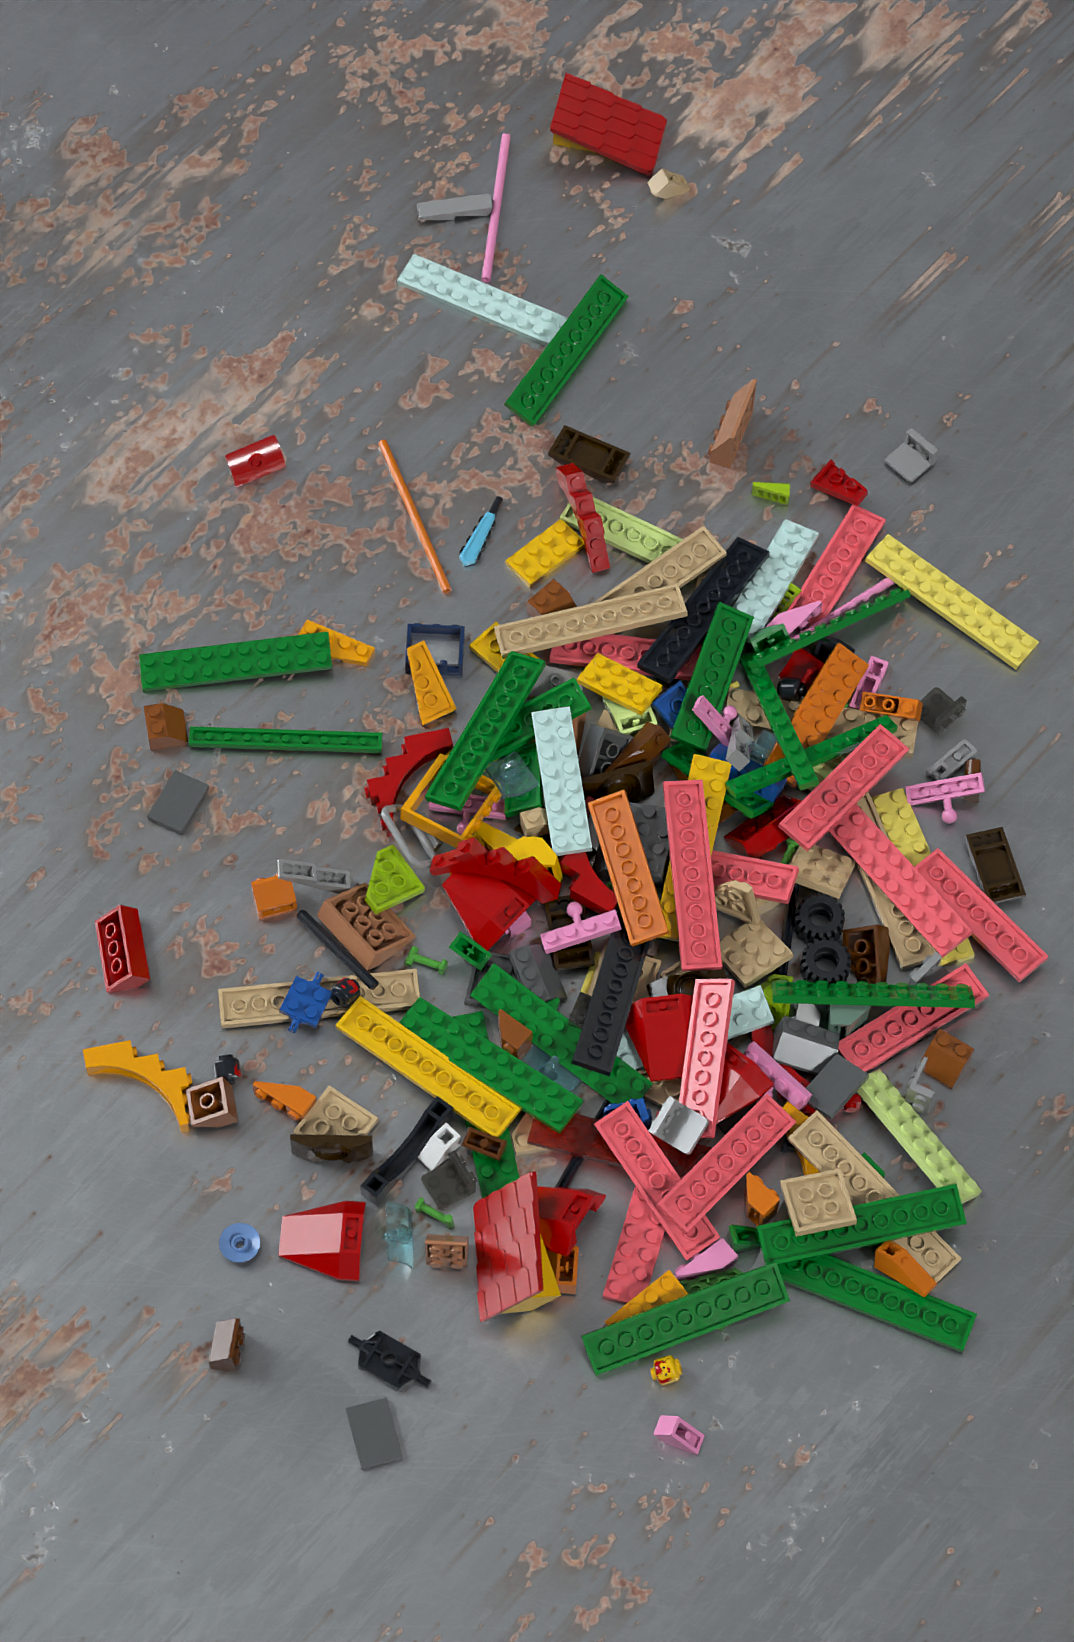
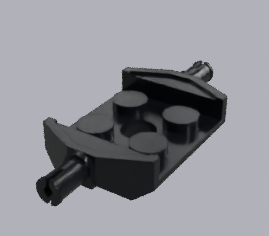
(401, 1372)

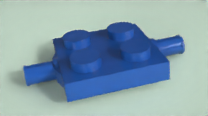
(305, 1002)

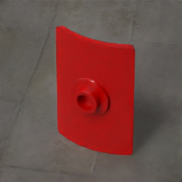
(255, 460)
(802, 666)

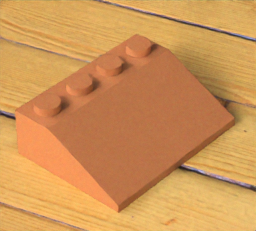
(733, 426)
(364, 934)

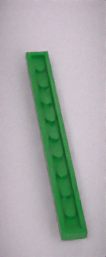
(822, 630)
(780, 724)
(285, 739)
(816, 754)

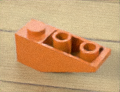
(892, 706)
(289, 1098)
(902, 1267)

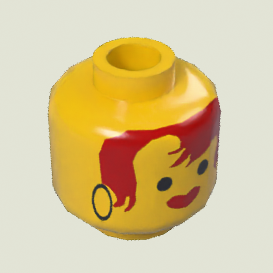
(666, 1370)

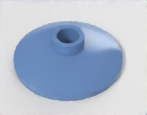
(237, 1234)

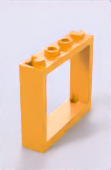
(410, 816)

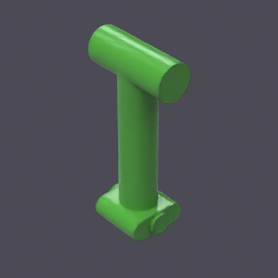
(792, 845)
(413, 956)
(446, 1219)

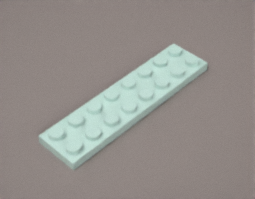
(772, 580)
(561, 781)
(748, 1014)

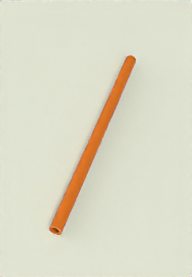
(414, 515)

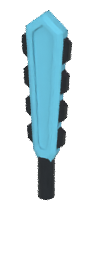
(477, 541)

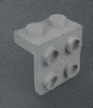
(912, 456)
(929, 971)
(917, 1095)
(678, 1125)

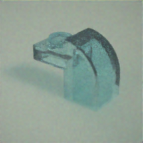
(763, 746)

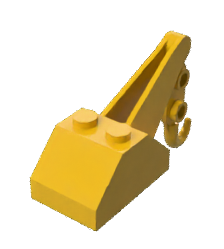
(520, 848)

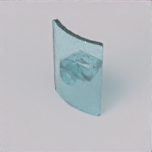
(511, 775)
(551, 1068)
(399, 1234)

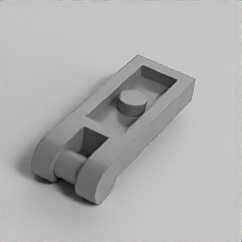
(952, 760)

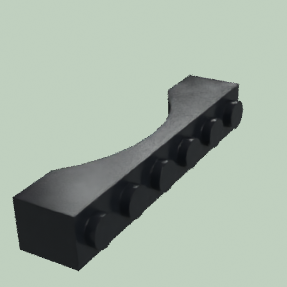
(392, 1170)

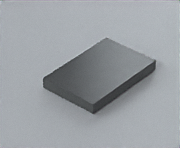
(178, 802)
(501, 960)
(835, 1086)
(374, 1433)

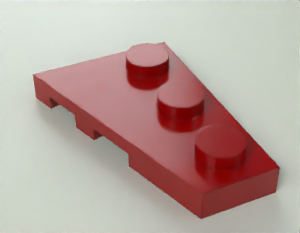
(838, 484)

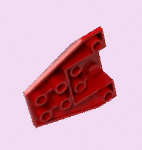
(486, 905)
(660, 1034)
(741, 1083)
(561, 1214)
(325, 1239)

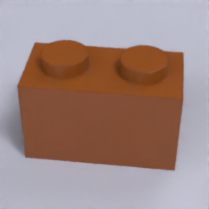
(550, 599)
(165, 726)
(513, 1035)
(947, 1058)
(212, 1104)

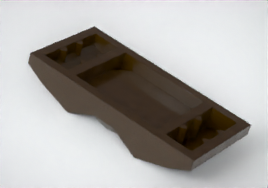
(589, 454)
(634, 779)
(995, 865)
(574, 956)
(682, 983)
(331, 1147)

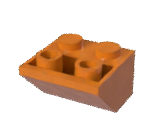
(273, 896)
(760, 1202)
(565, 1270)

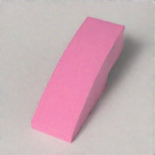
(870, 681)

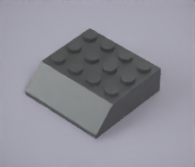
(654, 838)

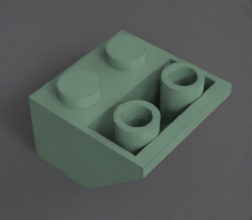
(846, 1018)

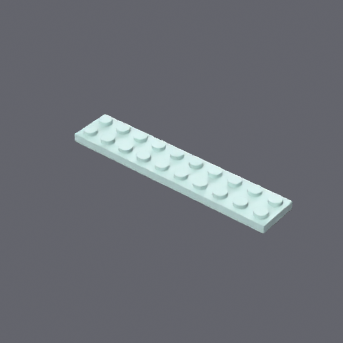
(480, 300)

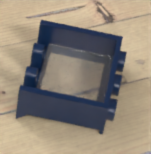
(444, 644)

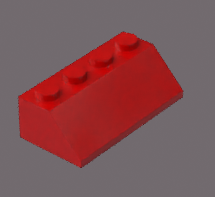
(762, 832)
(122, 949)

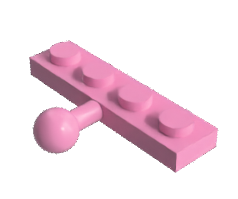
(713, 719)
(945, 790)
(470, 808)
(580, 930)
(782, 1080)

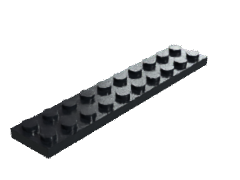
(686, 634)
(610, 1003)

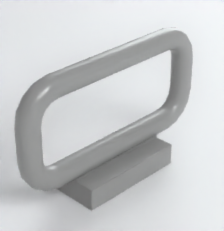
(429, 843)

